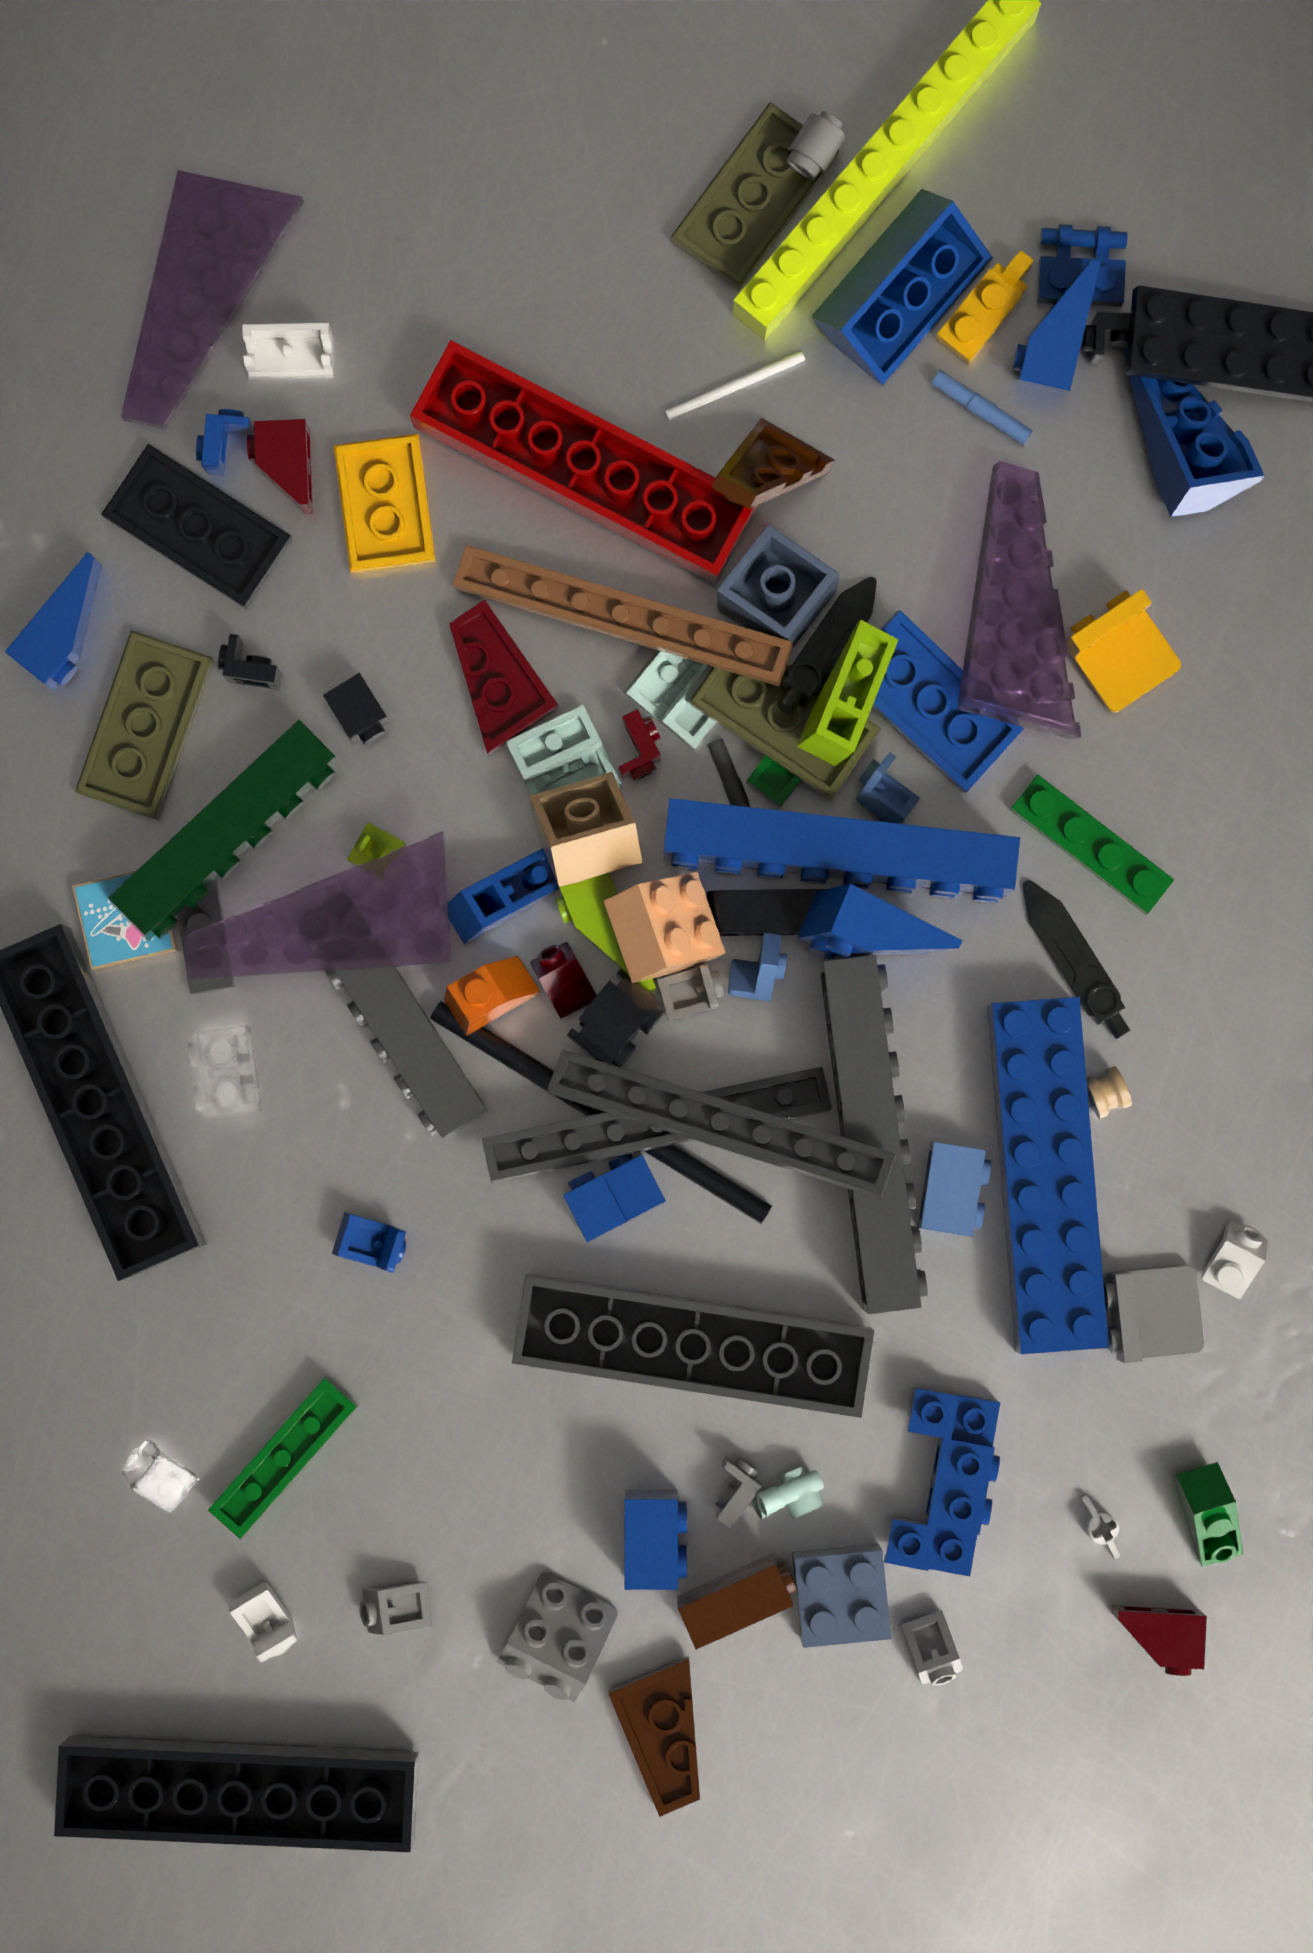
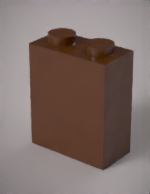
(736, 1600)

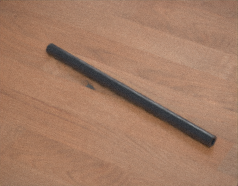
(669, 1155)

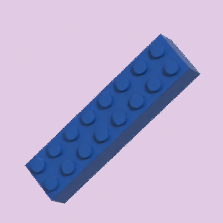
(841, 849)
(1047, 1175)

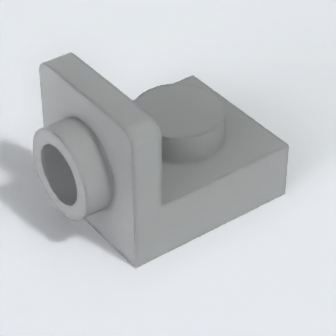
(736, 1499)
(395, 1608)
(932, 1648)

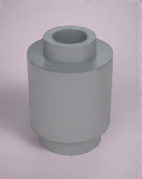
(816, 145)

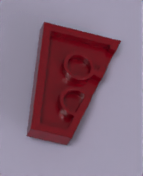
(499, 678)

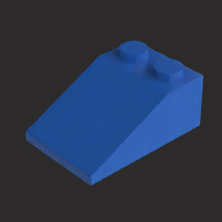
(860, 924)

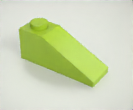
(848, 695)
(585, 906)

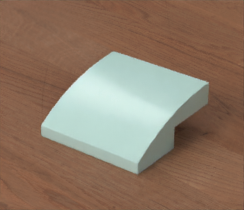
(665, 692)
(560, 752)

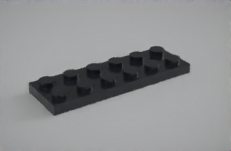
(1220, 343)

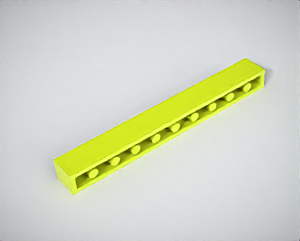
(882, 163)

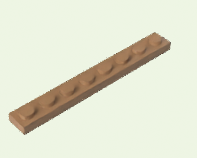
(623, 615)

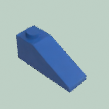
(1056, 340)
(57, 632)
(501, 896)

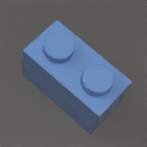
(953, 1189)

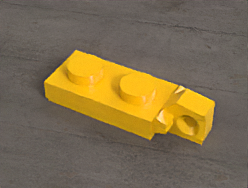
(985, 308)

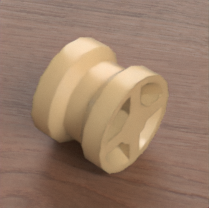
(1107, 1092)

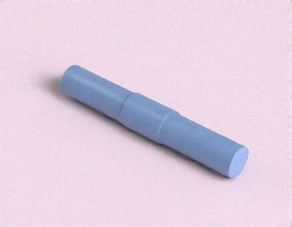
(981, 407)

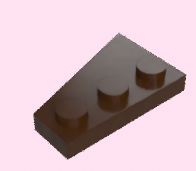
(769, 466)
(661, 1733)

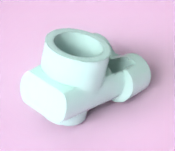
(797, 1492)

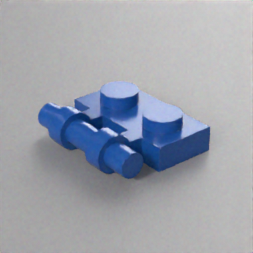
(1059, 271)

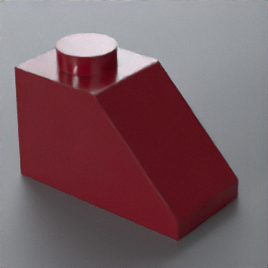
(284, 458)
(1168, 1635)

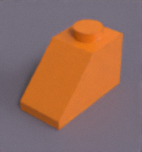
(489, 993)

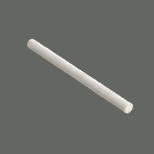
(734, 385)

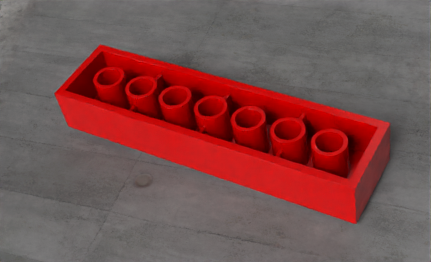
(580, 461)

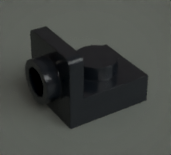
(1105, 327)
(254, 672)

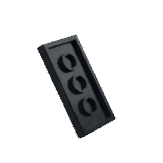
(196, 526)

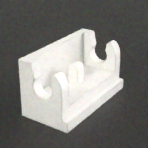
(288, 350)

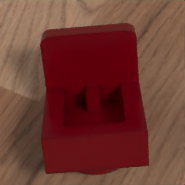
(643, 736)
(563, 979)

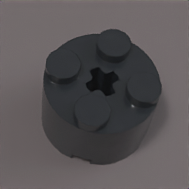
(616, 1019)

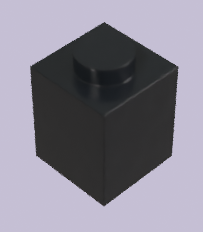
(357, 710)

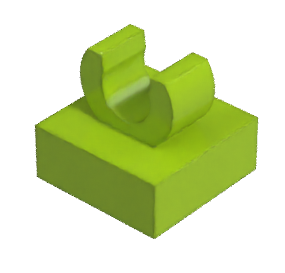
(373, 844)

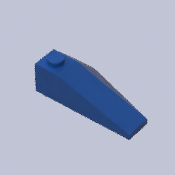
(1191, 447)

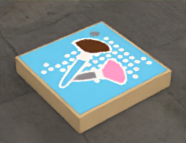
(106, 933)

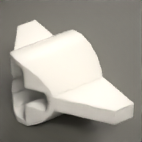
(1101, 1527)

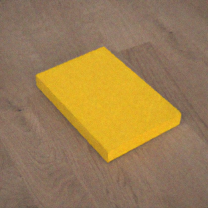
(384, 503)

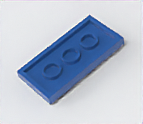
(922, 702)

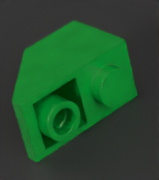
(1210, 1514)

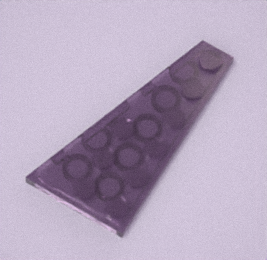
(203, 272)
(1016, 623)
(357, 919)

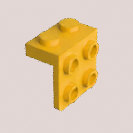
(1122, 651)

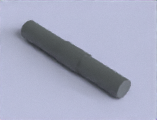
(725, 767)

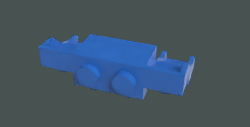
(957, 1485)

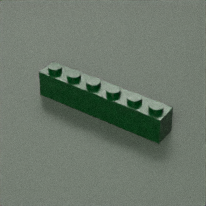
(223, 831)

